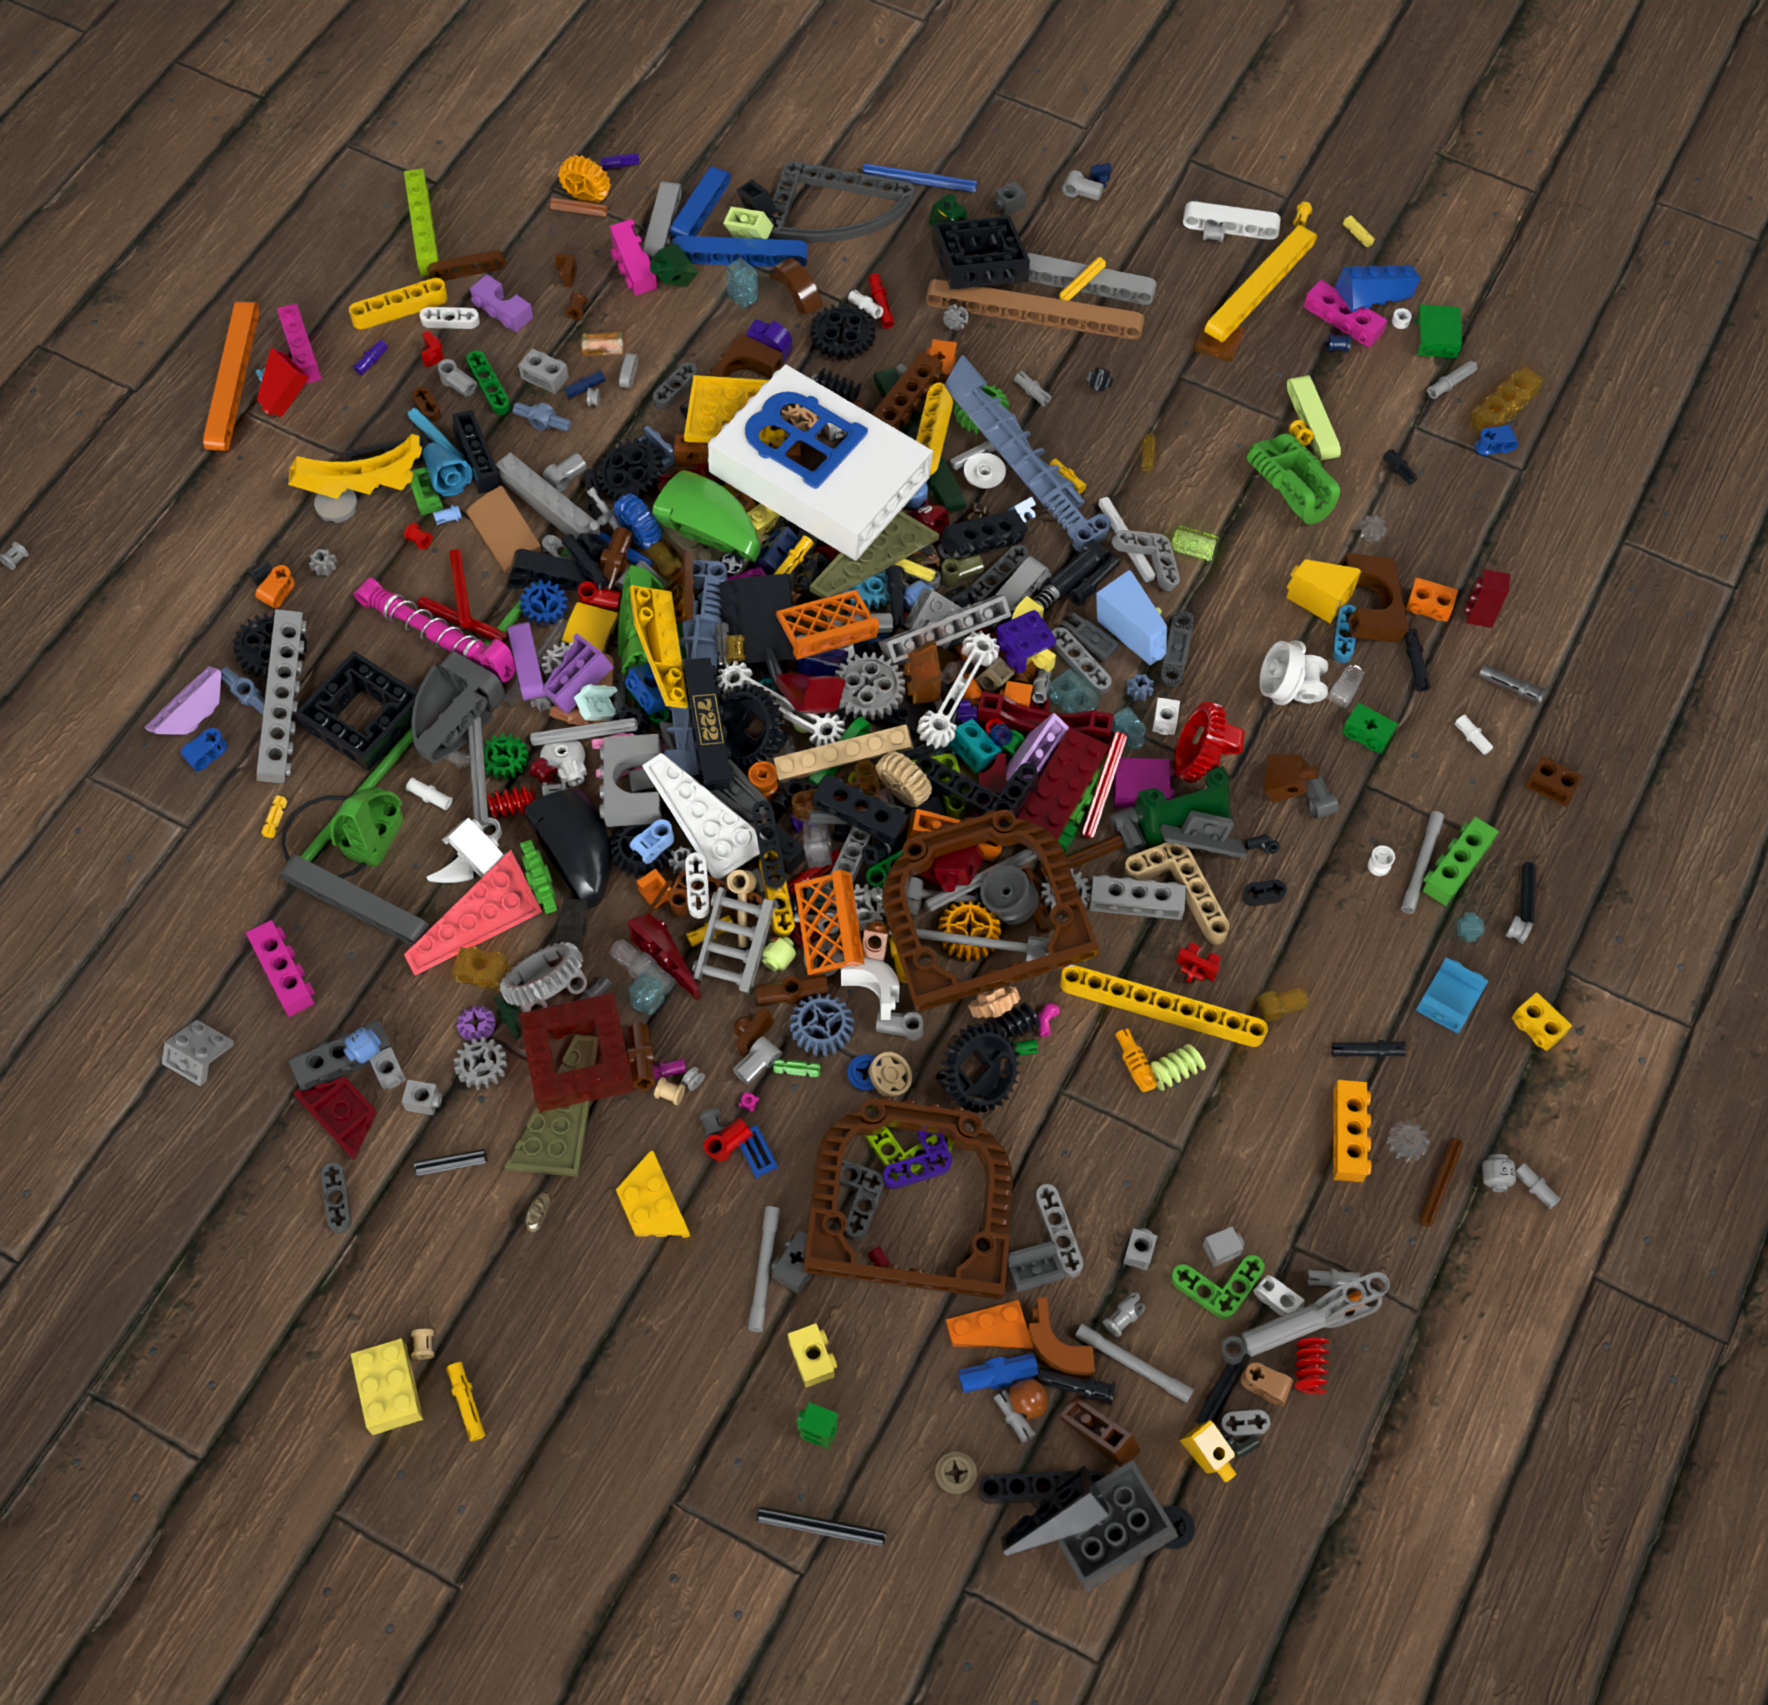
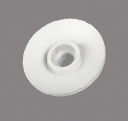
(984, 464)
(573, 749)

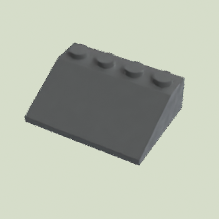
(1127, 1535)

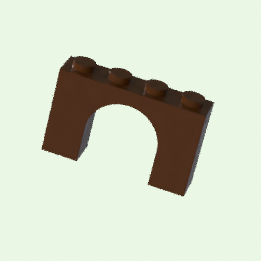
(748, 355)
(1380, 576)

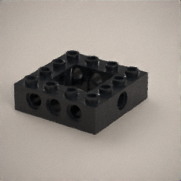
(1004, 266)
(355, 675)

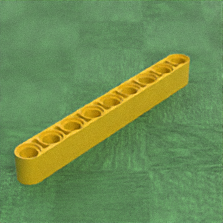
(1260, 283)
(1174, 1002)

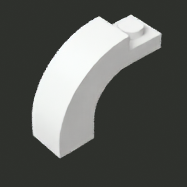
(876, 976)

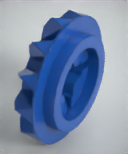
(857, 1065)

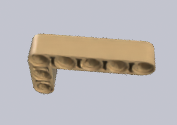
(1193, 881)

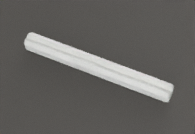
(1117, 524)

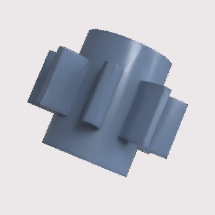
(1140, 687)

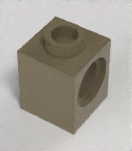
(994, 676)

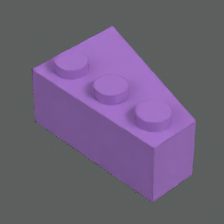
(580, 667)

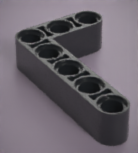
(978, 792)

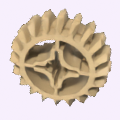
(903, 779)

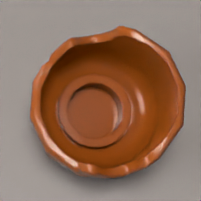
(1029, 1398)

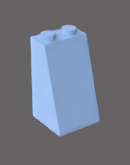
(1132, 618)

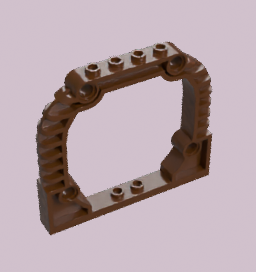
(934, 986)
(831, 1255)

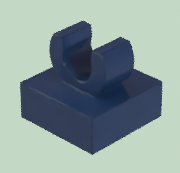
(1100, 173)

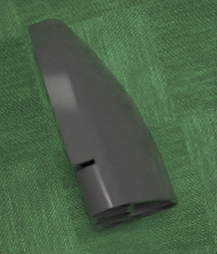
(449, 705)

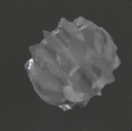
(1410, 1132)

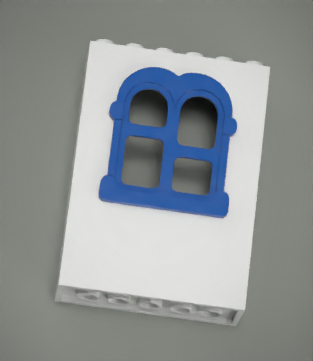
(854, 488)

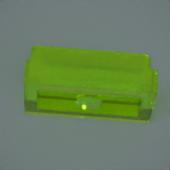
(1194, 543)

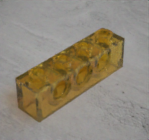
(1507, 400)

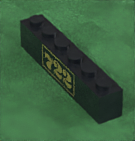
(706, 724)

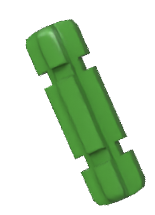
(796, 1067)

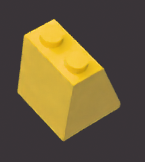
(1322, 587)

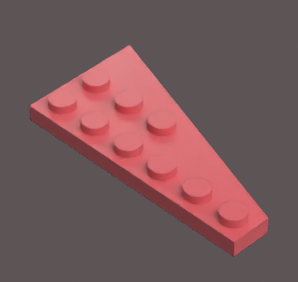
(487, 909)

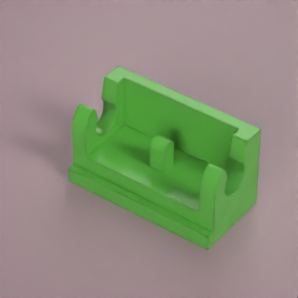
(424, 493)

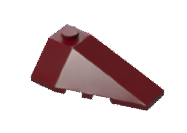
(653, 938)

